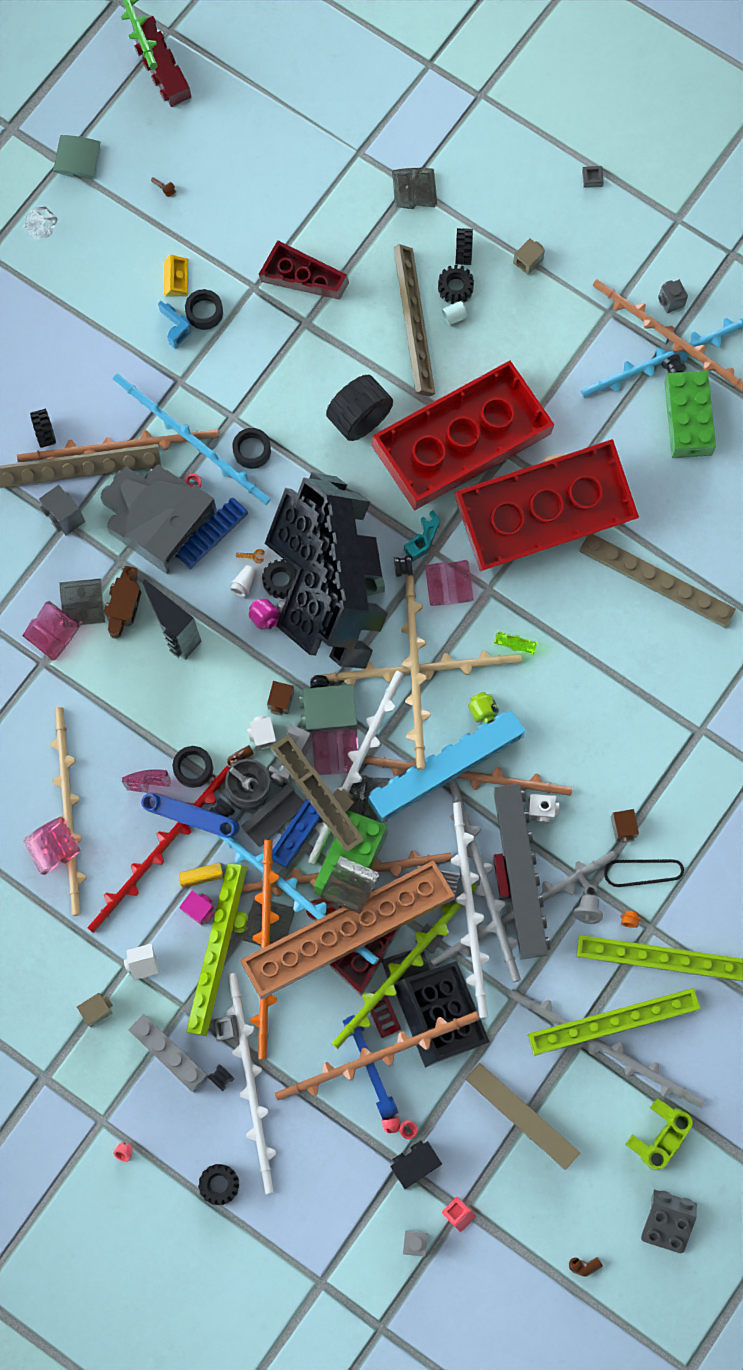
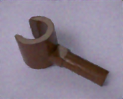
(168, 189)

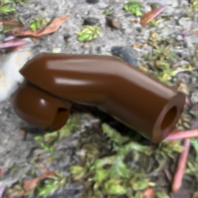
(240, 755)
(583, 1268)

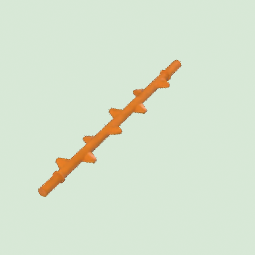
(263, 939)

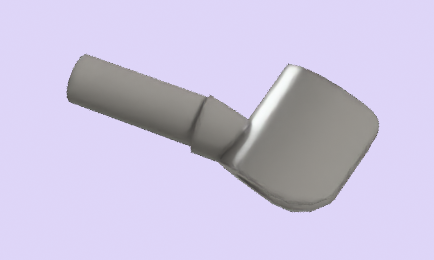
(245, 780)
(585, 883)

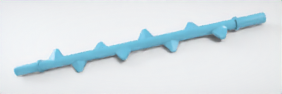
(648, 367)
(184, 431)
(290, 888)

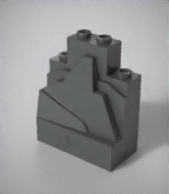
(155, 512)

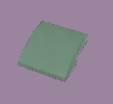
(76, 156)

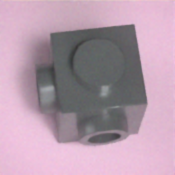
(672, 295)

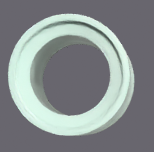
(454, 313)

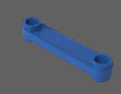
(190, 815)
(386, 1105)

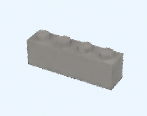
(168, 1053)

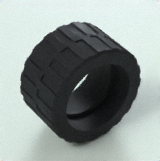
(359, 407)

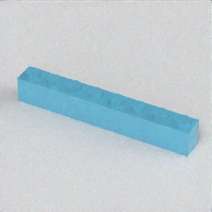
(446, 766)

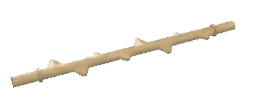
(426, 669)
(417, 679)
(69, 800)

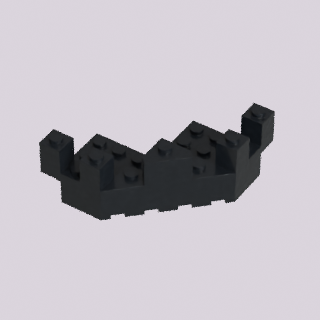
(328, 595)

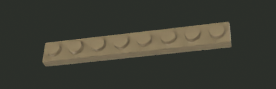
(414, 320)
(79, 465)
(657, 580)

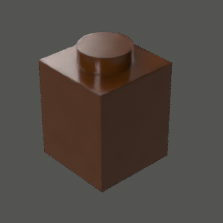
(280, 698)
(625, 825)

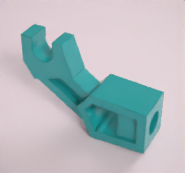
(427, 537)

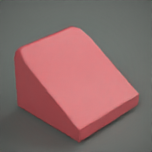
(458, 1214)

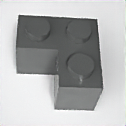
(61, 510)

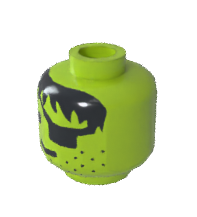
(483, 707)

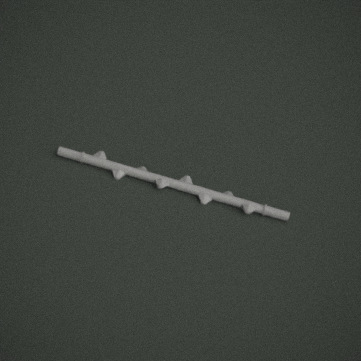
(484, 888)
(548, 891)
(616, 1051)

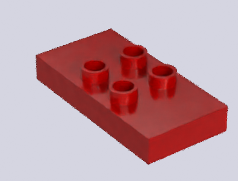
(462, 435)
(546, 505)

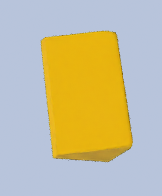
(175, 276)
(201, 875)

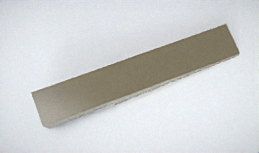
(317, 792)
(522, 1116)

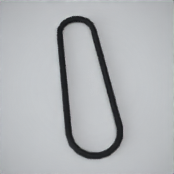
(644, 861)

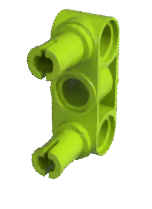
(667, 1141)

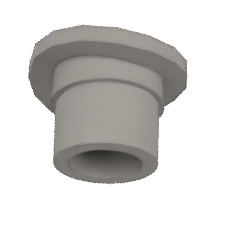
(588, 910)

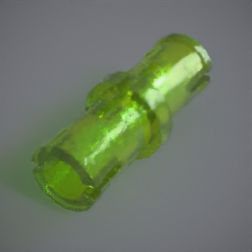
(515, 642)

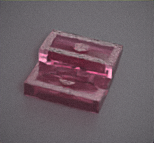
(449, 583)
(51, 630)
(332, 751)
(141, 780)
(51, 845)

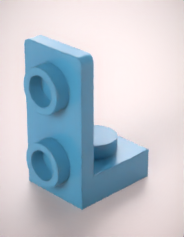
(182, 331)

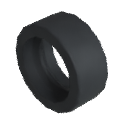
(201, 295)
(253, 462)
(192, 750)

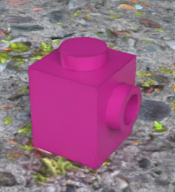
(198, 907)

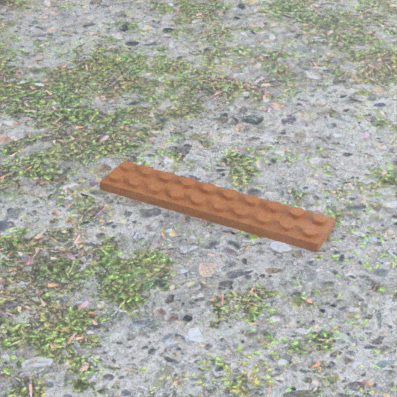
(346, 930)

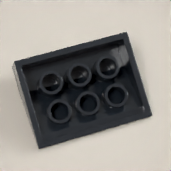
(176, 623)
(444, 995)

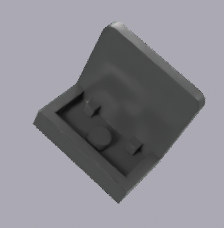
(669, 1221)

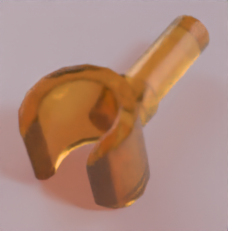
(252, 556)

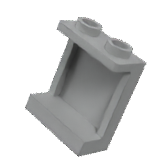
(303, 741)

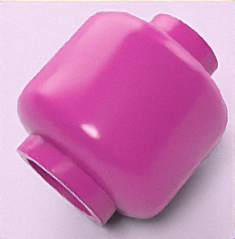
(263, 614)

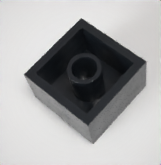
(415, 1164)

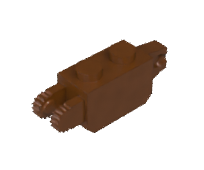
(123, 602)

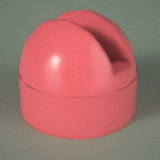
(195, 477)
(391, 1124)
(412, 1126)
(123, 1152)

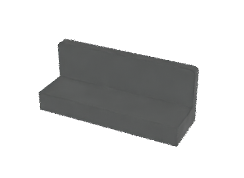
(273, 815)

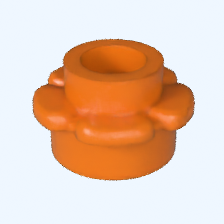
(630, 919)

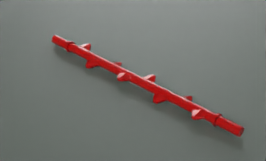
(155, 857)

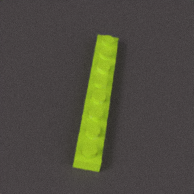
(216, 950)
(660, 958)
(613, 1022)

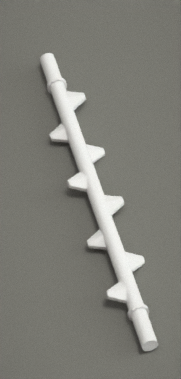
(358, 757)
(473, 918)
(250, 1092)

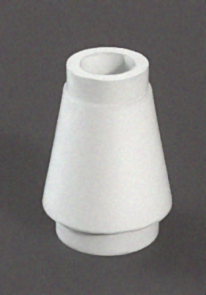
(242, 583)

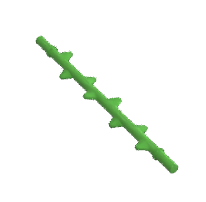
(146, 45)

